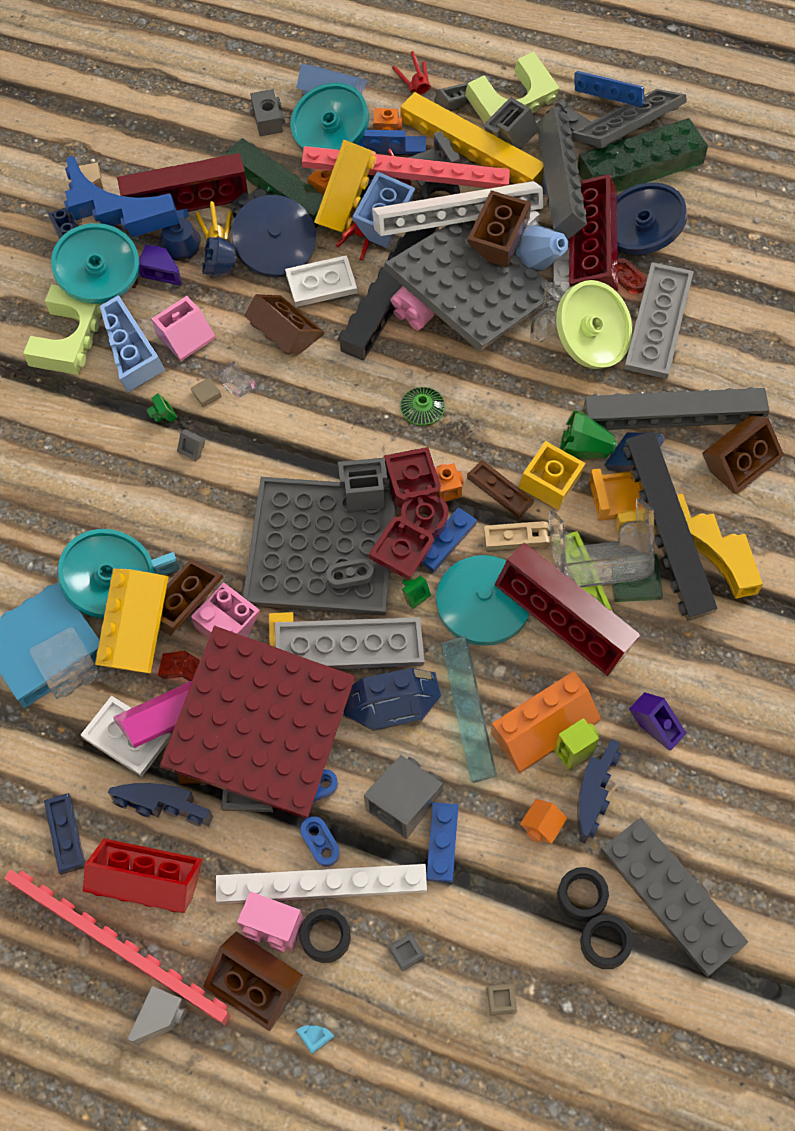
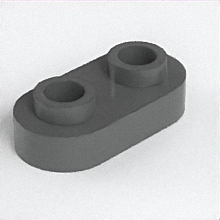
(349, 571)

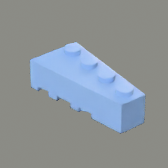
(131, 350)

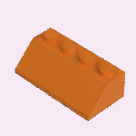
(534, 726)

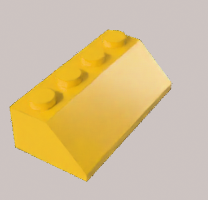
(345, 186)
(131, 620)

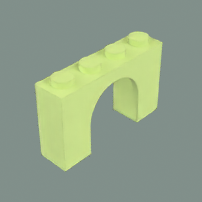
(533, 75)
(68, 353)

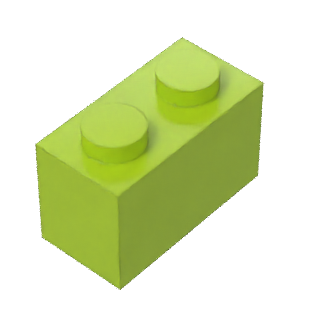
(576, 743)

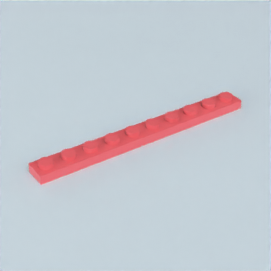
(416, 169)
(127, 951)

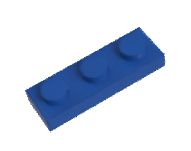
(456, 529)
(442, 842)

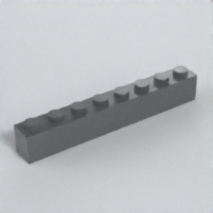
(561, 173)
(676, 408)

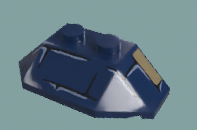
(392, 698)

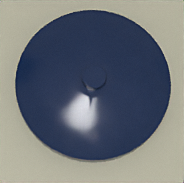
(649, 217)
(273, 235)

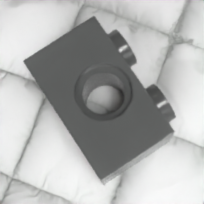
(267, 113)

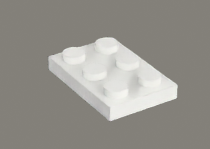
(321, 281)
(109, 738)

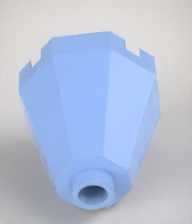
(541, 247)

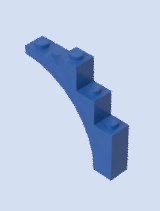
(134, 214)

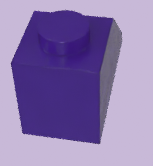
(158, 265)
(658, 719)

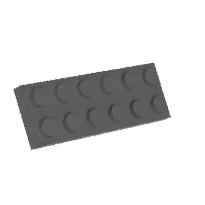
(628, 118)
(674, 897)

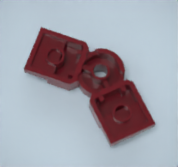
(416, 491)

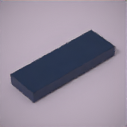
(64, 834)

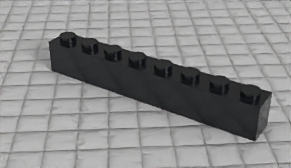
(376, 307)
(670, 527)

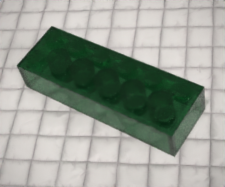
(646, 155)

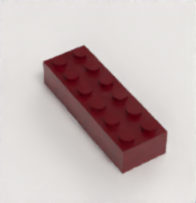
(190, 184)
(595, 246)
(566, 609)

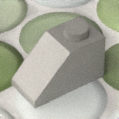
(158, 1016)

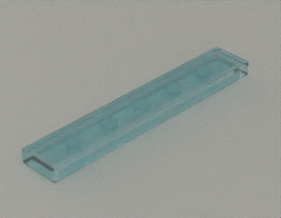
(469, 710)

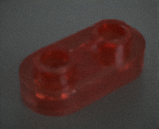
(631, 276)

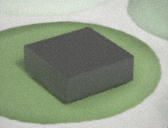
(406, 952)

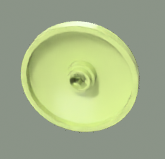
(594, 324)

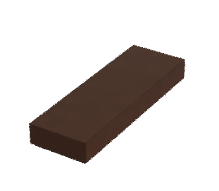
(500, 489)

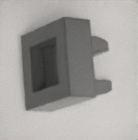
(190, 444)

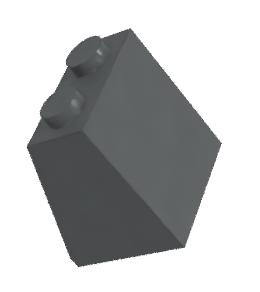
(403, 795)

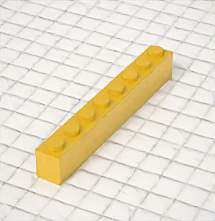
(470, 140)

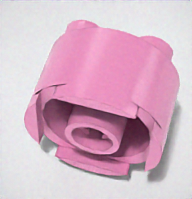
(411, 309)

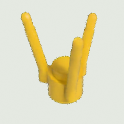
(215, 230)

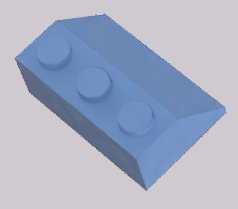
(314, 76)
(380, 193)

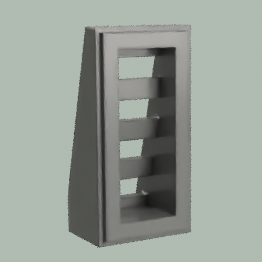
(452, 97)

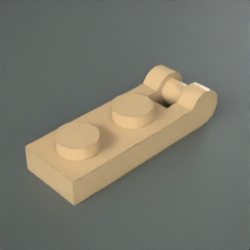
(514, 535)

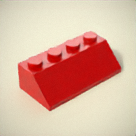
(142, 875)

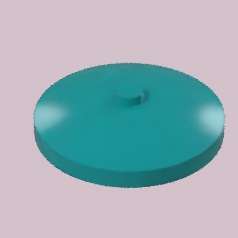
(330, 116)
(95, 263)
(88, 565)
(474, 606)

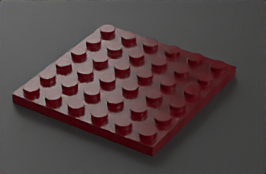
(258, 722)

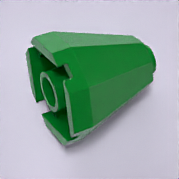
(586, 438)

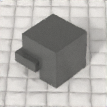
(513, 123)
(363, 483)

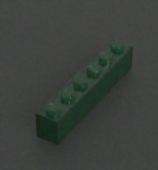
(275, 178)

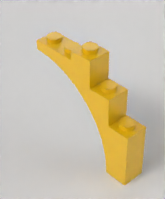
(728, 554)

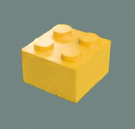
(551, 475)

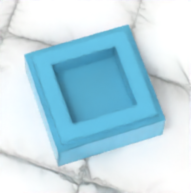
(165, 564)

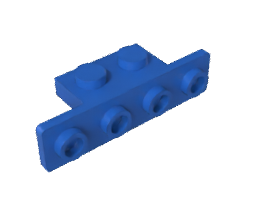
(609, 88)
(397, 141)

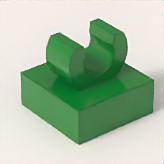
(161, 409)
(415, 591)

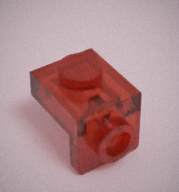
(178, 665)

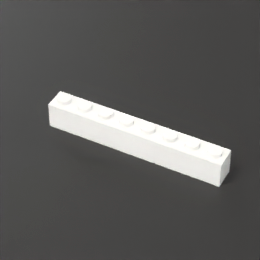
(447, 209)

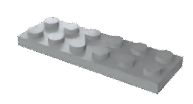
(659, 320)
(354, 642)

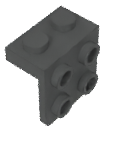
(441, 152)

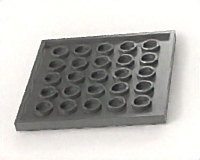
(465, 289)
(300, 534)

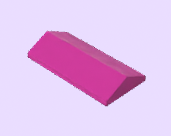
(153, 716)

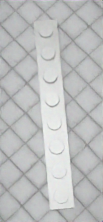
(322, 883)

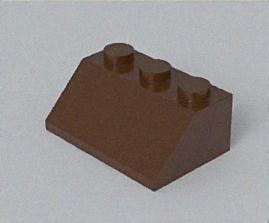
(499, 227)
(282, 323)
(744, 453)
(185, 594)
(252, 980)

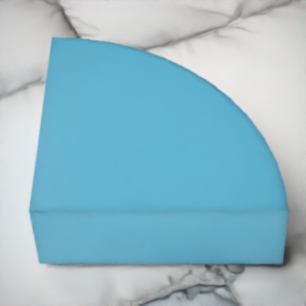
(314, 1037)

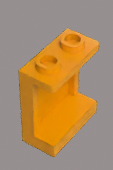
(613, 493)

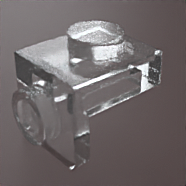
(235, 380)

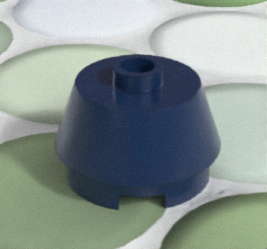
(180, 240)
(218, 257)

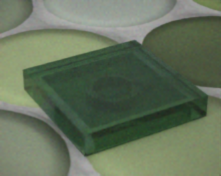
(641, 589)

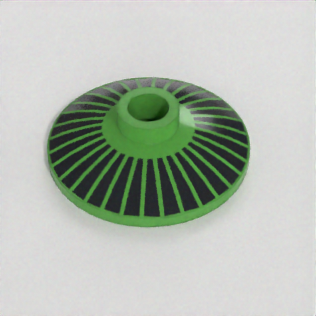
(424, 413)

